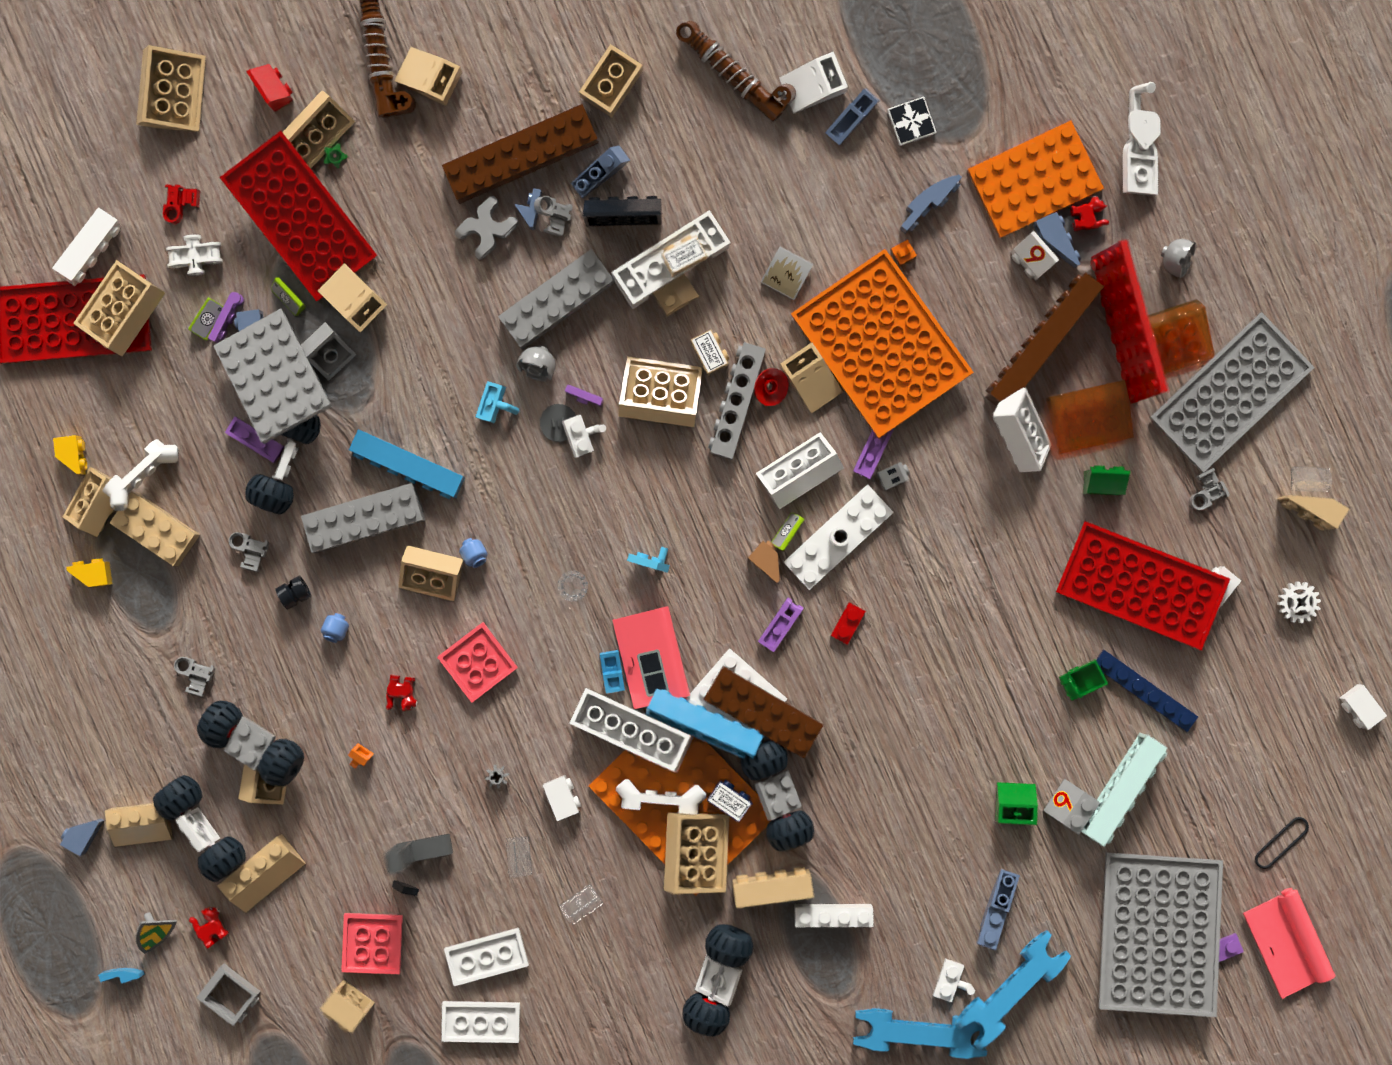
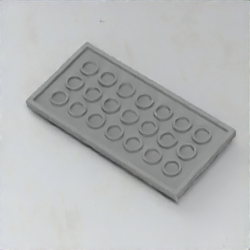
(1231, 392)

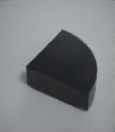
(405, 888)

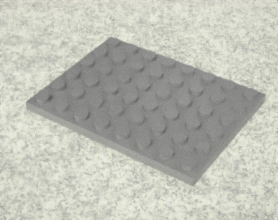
(1160, 934)

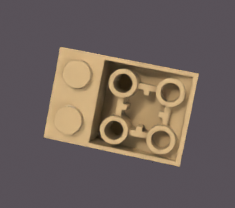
(429, 75)
(352, 297)
(811, 377)
(1324, 512)

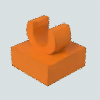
(903, 252)
(360, 756)

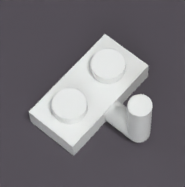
(579, 436)
(950, 980)

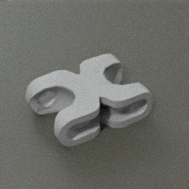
(486, 227)

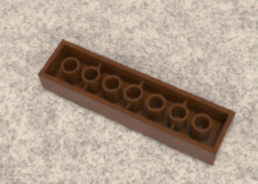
(520, 154)
(1046, 338)

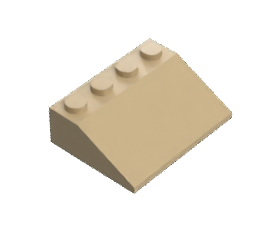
(170, 89)
(119, 308)
(660, 391)
(696, 853)

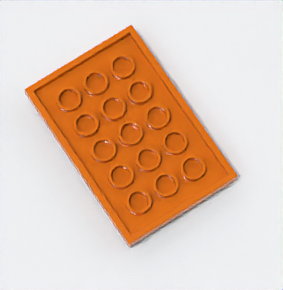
(1035, 179)

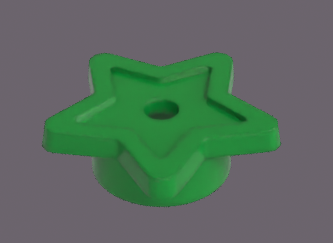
(339, 155)

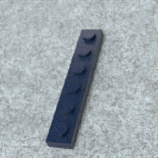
(1146, 691)

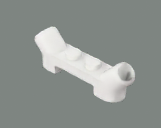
(119, 488)
(687, 803)

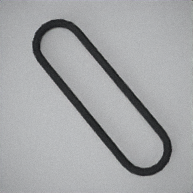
(1275, 837)

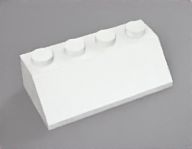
(1022, 431)
(800, 470)

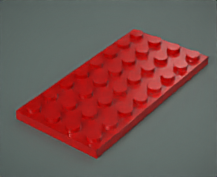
(297, 213)
(40, 321)
(1129, 322)
(1143, 585)

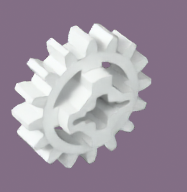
(1304, 596)

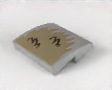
(787, 273)

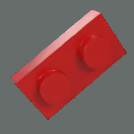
(848, 623)

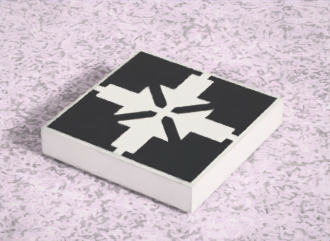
(911, 121)

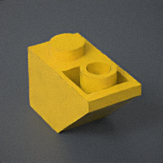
(70, 452)
(93, 574)

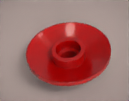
(777, 390)

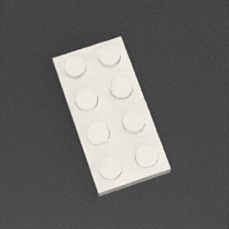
(486, 956)
(480, 1022)

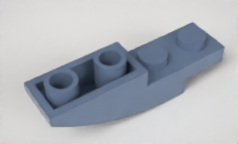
(934, 196)
(997, 909)

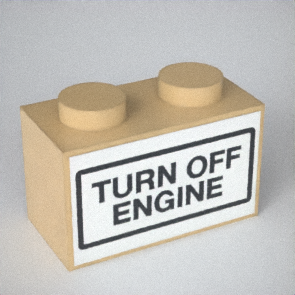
(683, 255)
(709, 352)

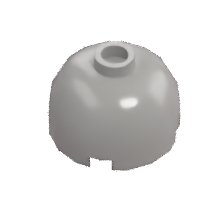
(1178, 256)
(537, 363)

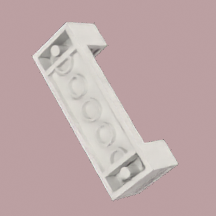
(648, 271)

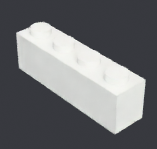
(86, 247)
(833, 915)

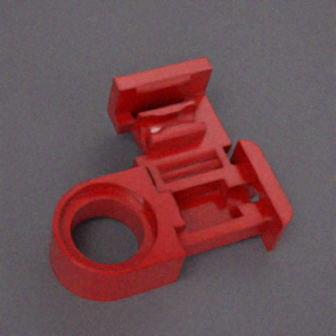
(176, 198)

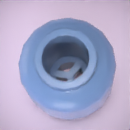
(473, 553)
(334, 628)

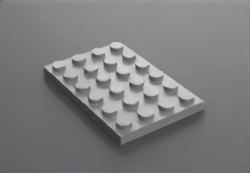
(272, 376)

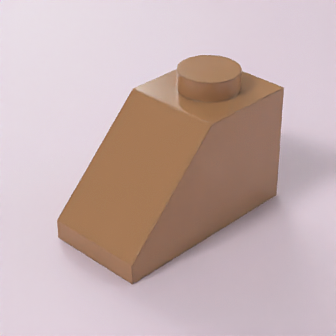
(766, 559)

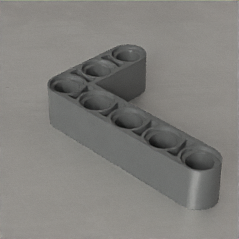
(405, 853)

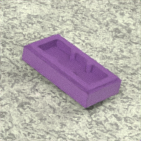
(583, 396)

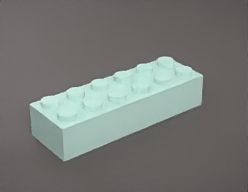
(1124, 787)

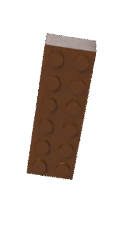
(763, 711)

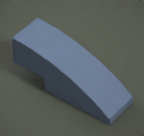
(852, 116)

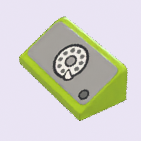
(287, 296)
(206, 318)
(787, 531)

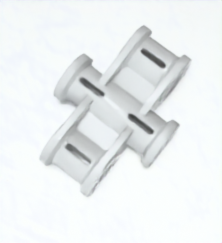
(194, 255)

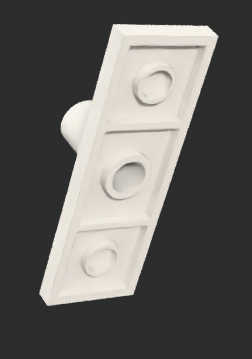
(821, 551)

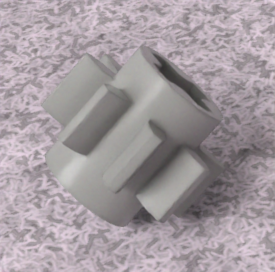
(494, 780)

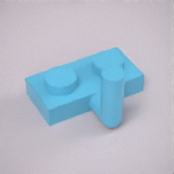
(492, 402)
(655, 563)

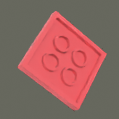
(477, 662)
(372, 943)

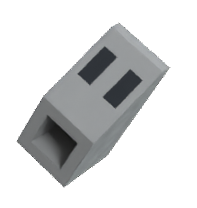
(893, 475)

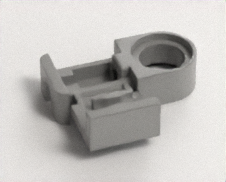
(558, 215)
(1212, 487)
(254, 549)
(199, 675)

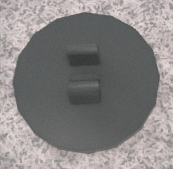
(552, 420)

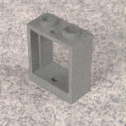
(205, 997)

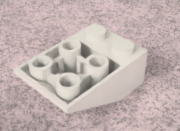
(815, 82)

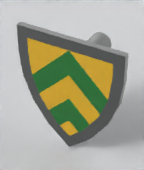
(152, 933)

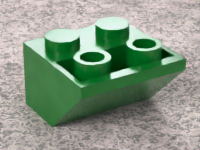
(1106, 482)
(1016, 803)

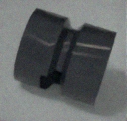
(292, 593)

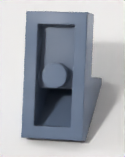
(529, 213)

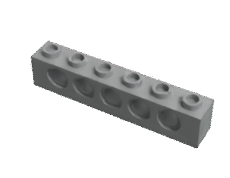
(756, 355)

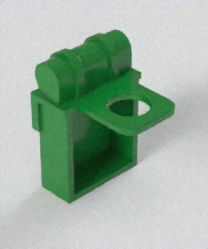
(1083, 680)

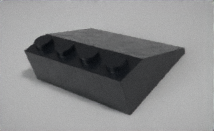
(622, 212)

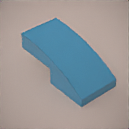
(612, 671)
(124, 974)

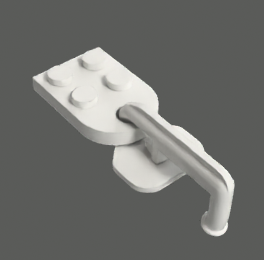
(1139, 152)

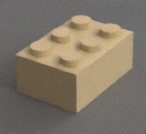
(611, 81)
(347, 1006)

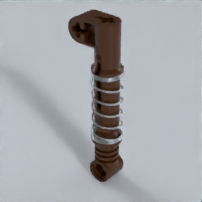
(381, 75)
(736, 75)

